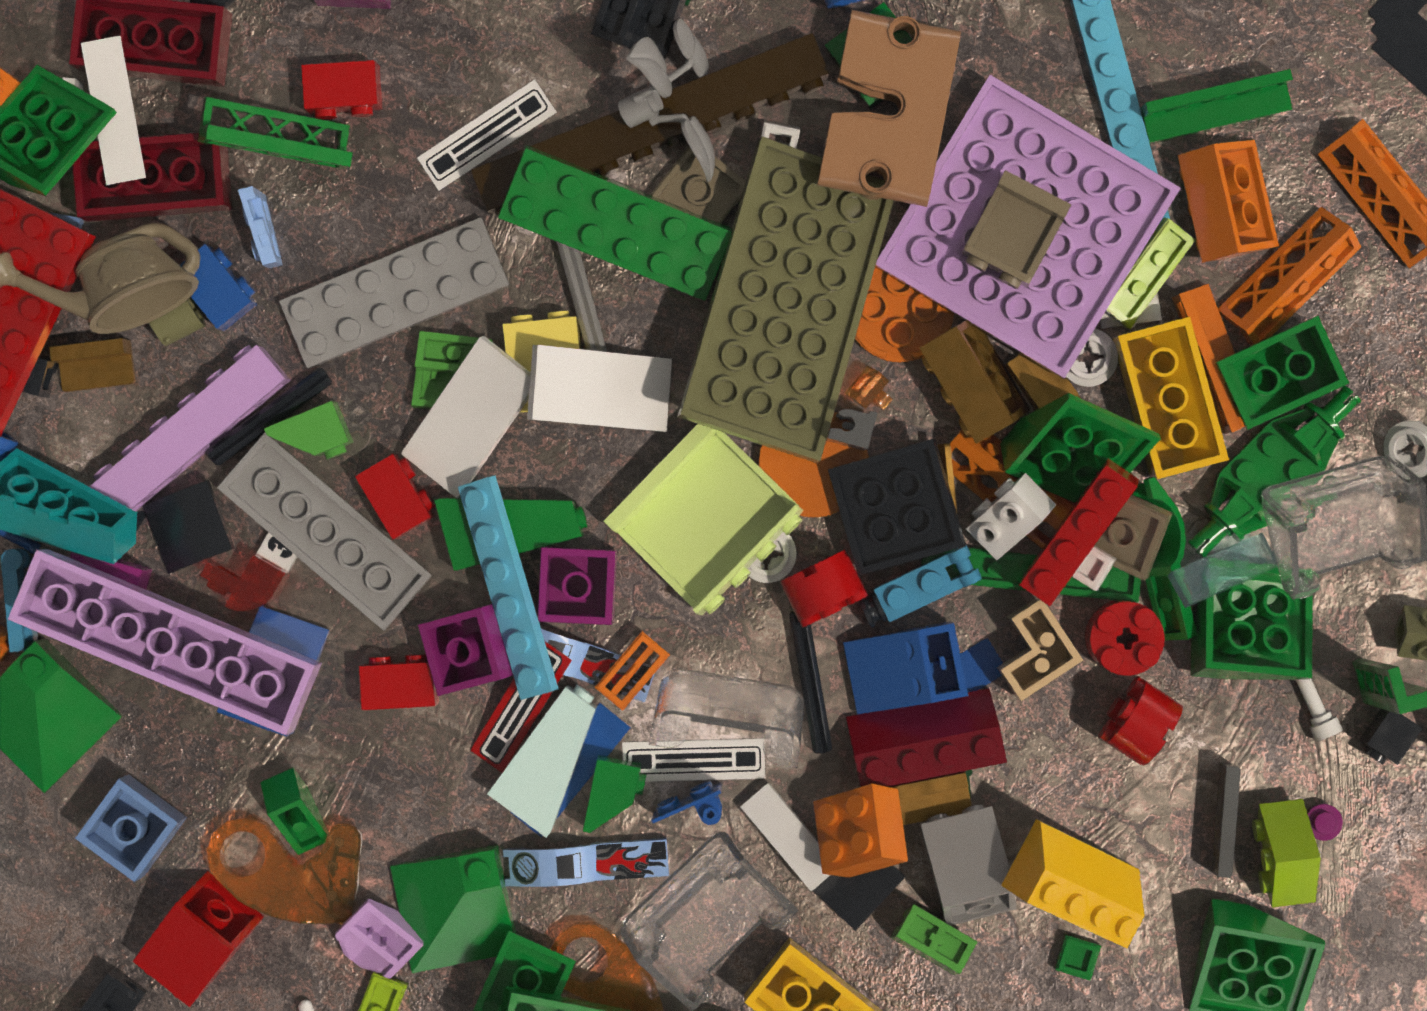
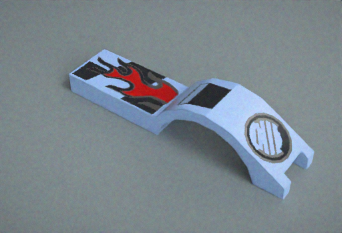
(592, 662)
(587, 863)

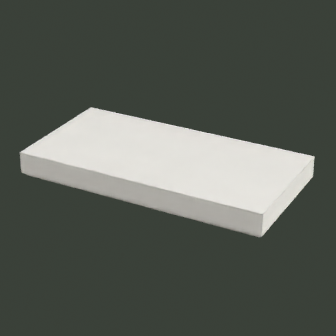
(599, 388)
(469, 416)

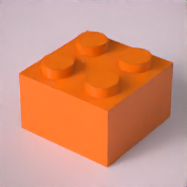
(860, 831)

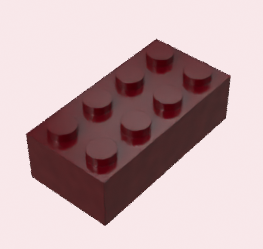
(158, 38)
(179, 179)

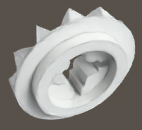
(1102, 368)
(1399, 437)
(779, 566)

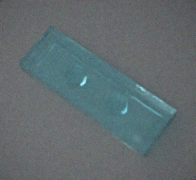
(1223, 570)

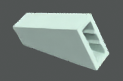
(543, 767)

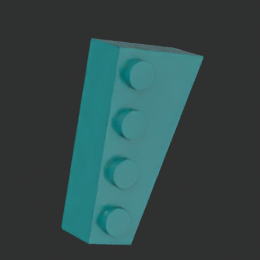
(62, 511)

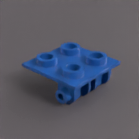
(702, 796)

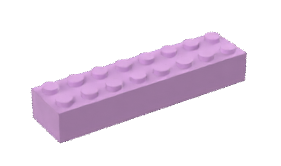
(164, 641)

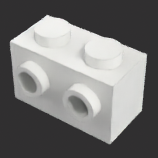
(1010, 516)

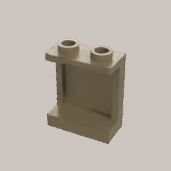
(1015, 230)

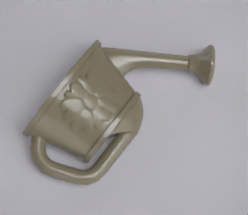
(122, 279)

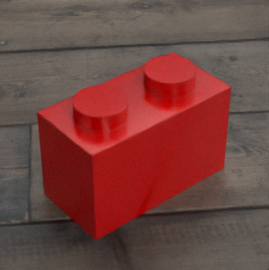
(342, 88)
(396, 496)
(397, 683)

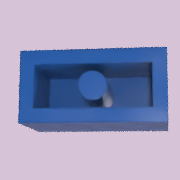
(219, 292)

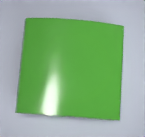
(436, 363)

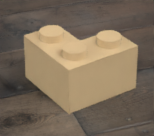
(1047, 651)

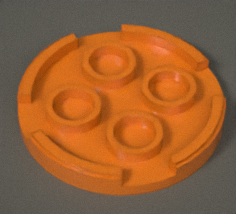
(899, 320)
(809, 481)

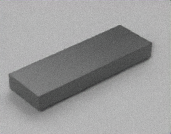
(1225, 820)

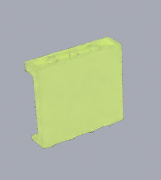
(705, 517)

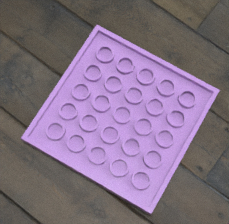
(1099, 241)

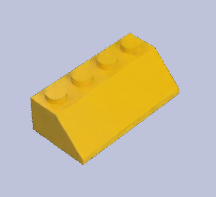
(1171, 397)
(1077, 884)

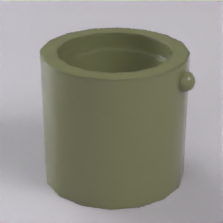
(178, 323)

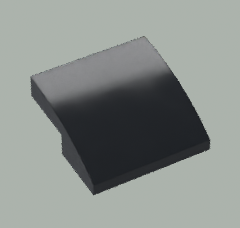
(631, 20)
(188, 527)
(859, 895)

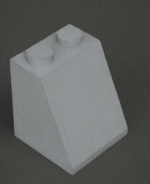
(968, 864)

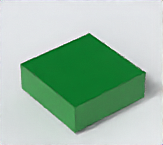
(1077, 957)

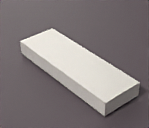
(786, 834)

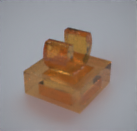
(868, 389)

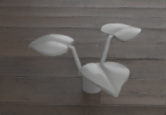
(647, 102)

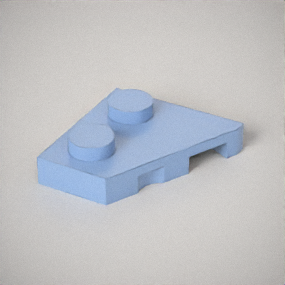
(258, 217)

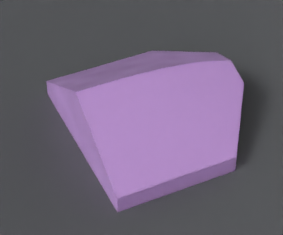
(378, 939)

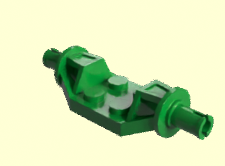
(1270, 458)

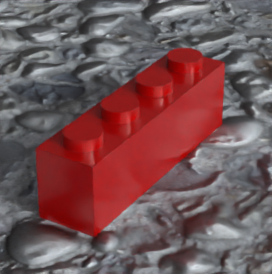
(1079, 532)

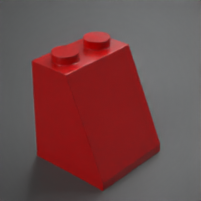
(197, 939)

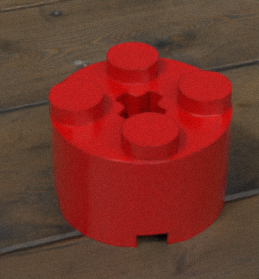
(823, 588)
(1140, 652)
(1140, 721)

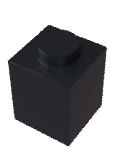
(1389, 737)

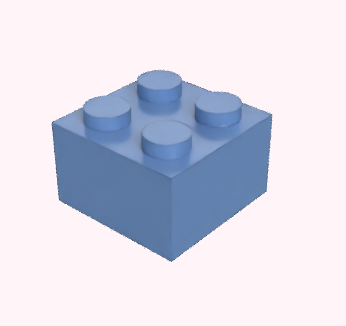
(131, 827)

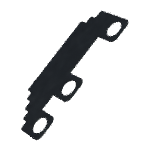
(1402, 38)

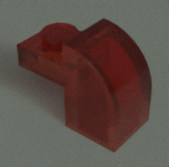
(254, 589)

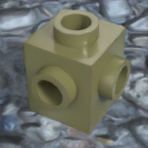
(1412, 633)

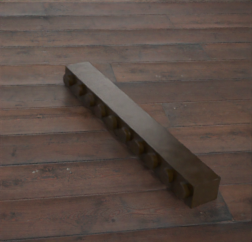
(711, 99)

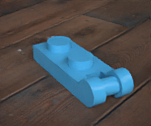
(13, 567)
(926, 584)

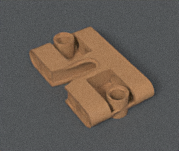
(915, 79)

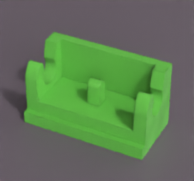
(934, 940)

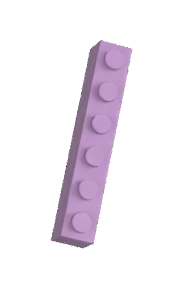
(196, 426)

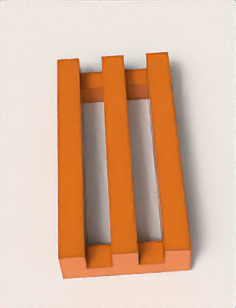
(652, 646)

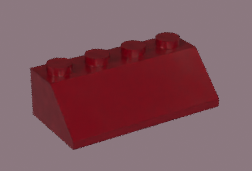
(926, 740)

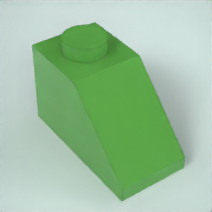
(315, 431)

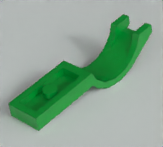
(1165, 602)

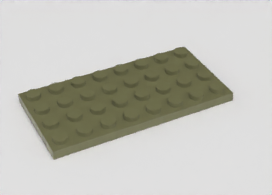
(785, 305)

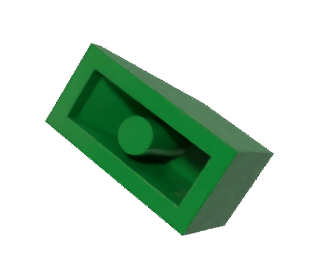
(612, 790)
(294, 811)

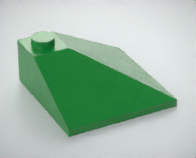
(46, 130)
(1070, 442)
(1248, 639)
(49, 714)
(454, 906)
(1252, 961)

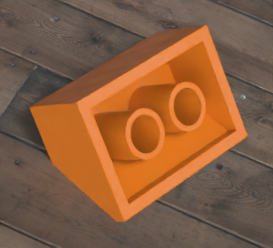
(1227, 200)

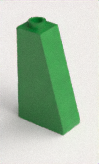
(532, 524)

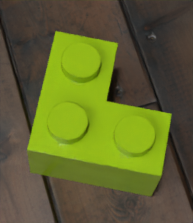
(1288, 853)

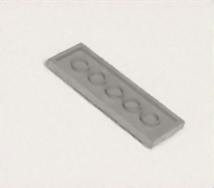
(394, 293)
(325, 531)

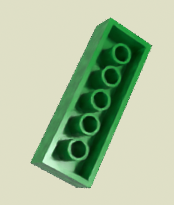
(615, 222)

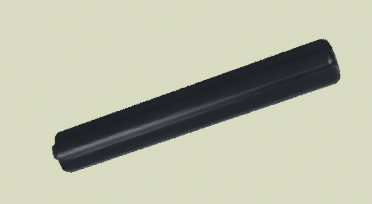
(268, 416)
(811, 686)

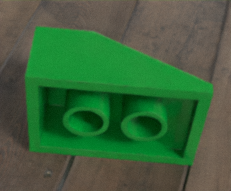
(1282, 372)
(524, 966)

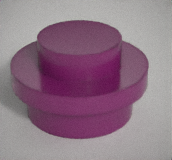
(1325, 821)

